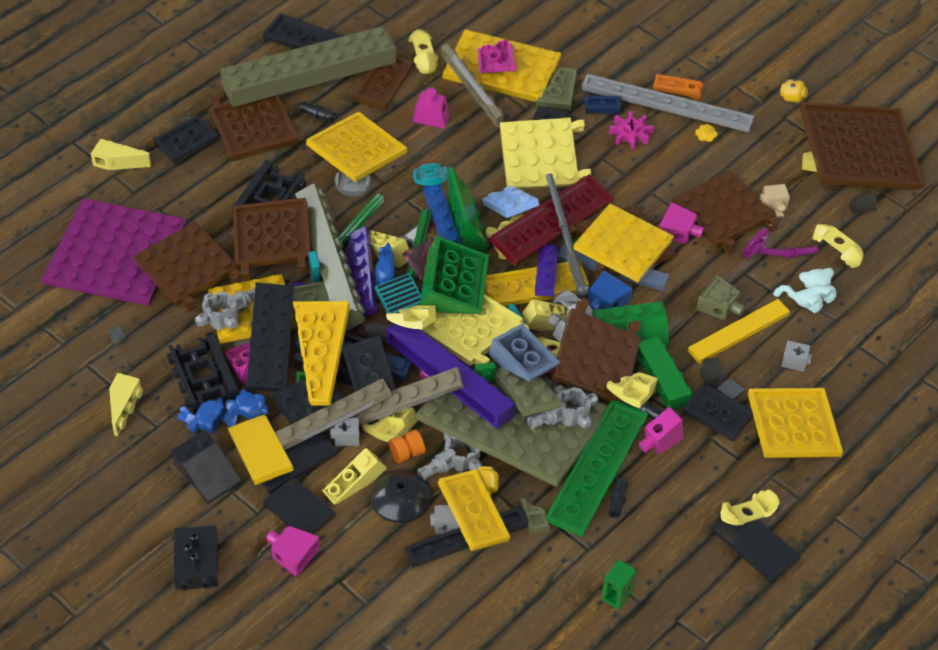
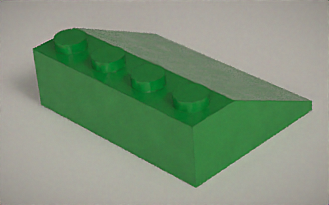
(464, 214)
(454, 278)

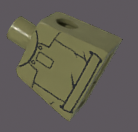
(720, 299)

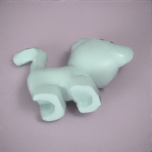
(818, 289)

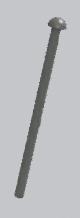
(581, 288)

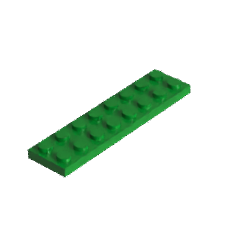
(596, 468)

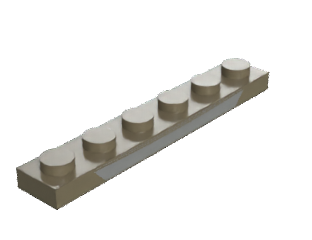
(469, 80)
(413, 395)
(333, 414)

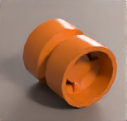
(409, 445)

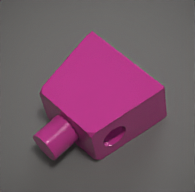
(431, 109)
(680, 224)
(663, 432)
(293, 548)

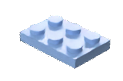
(510, 201)

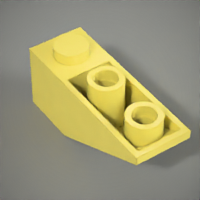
(117, 156)
(397, 244)
(538, 313)
(123, 395)
(355, 476)

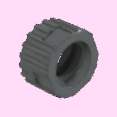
(116, 334)

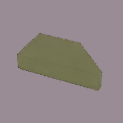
(535, 517)

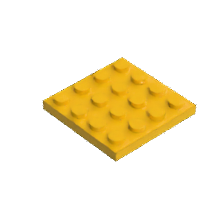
(356, 146)
(623, 242)
(244, 326)
(794, 422)

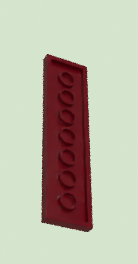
(542, 225)

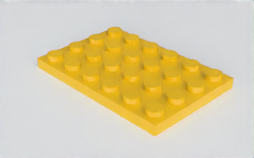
(533, 65)

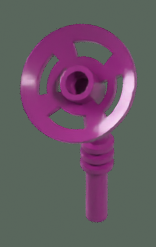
(757, 244)

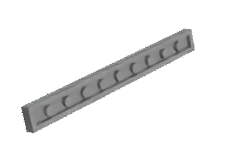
(668, 103)

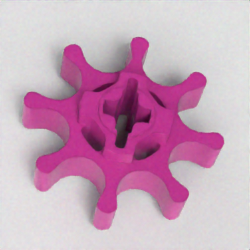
(631, 130)

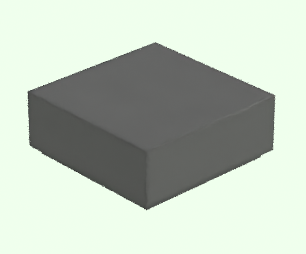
(731, 389)

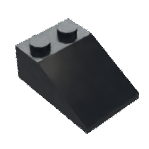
(205, 466)

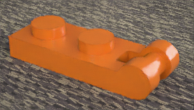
(678, 86)

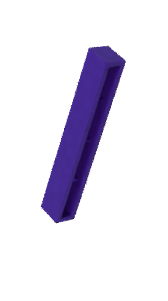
(434, 359)

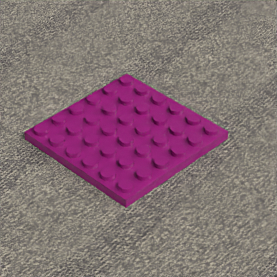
(101, 247)

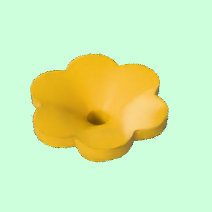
(706, 133)

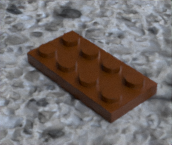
(383, 83)

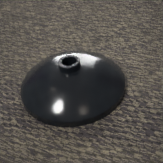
(400, 504)

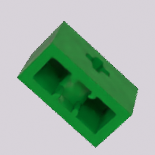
(618, 584)

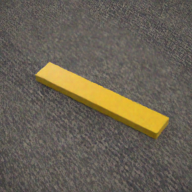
(738, 331)

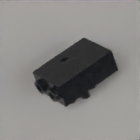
(196, 557)

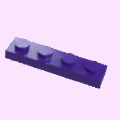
(546, 270)

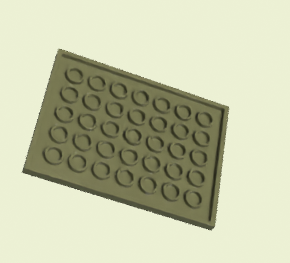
(541, 451)

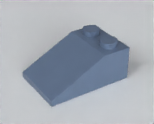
(522, 353)

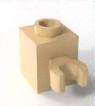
(775, 198)

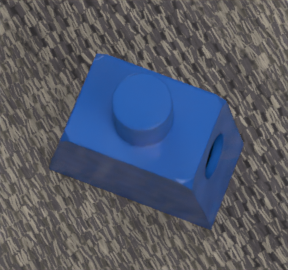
(608, 292)

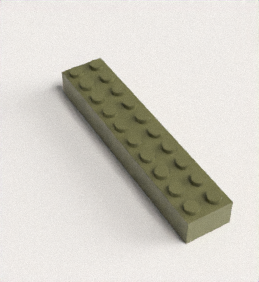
(308, 66)

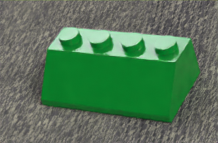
(650, 315)

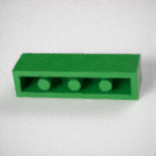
(659, 364)

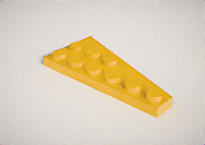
(321, 341)

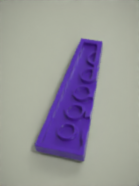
(360, 262)

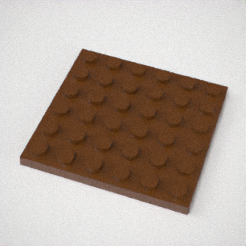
(861, 146)

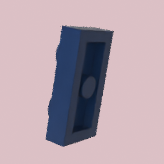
(602, 104)

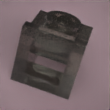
(712, 372)

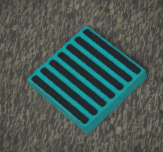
(398, 294)

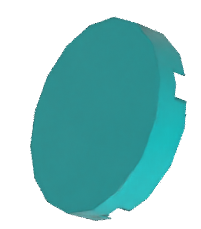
(430, 174)

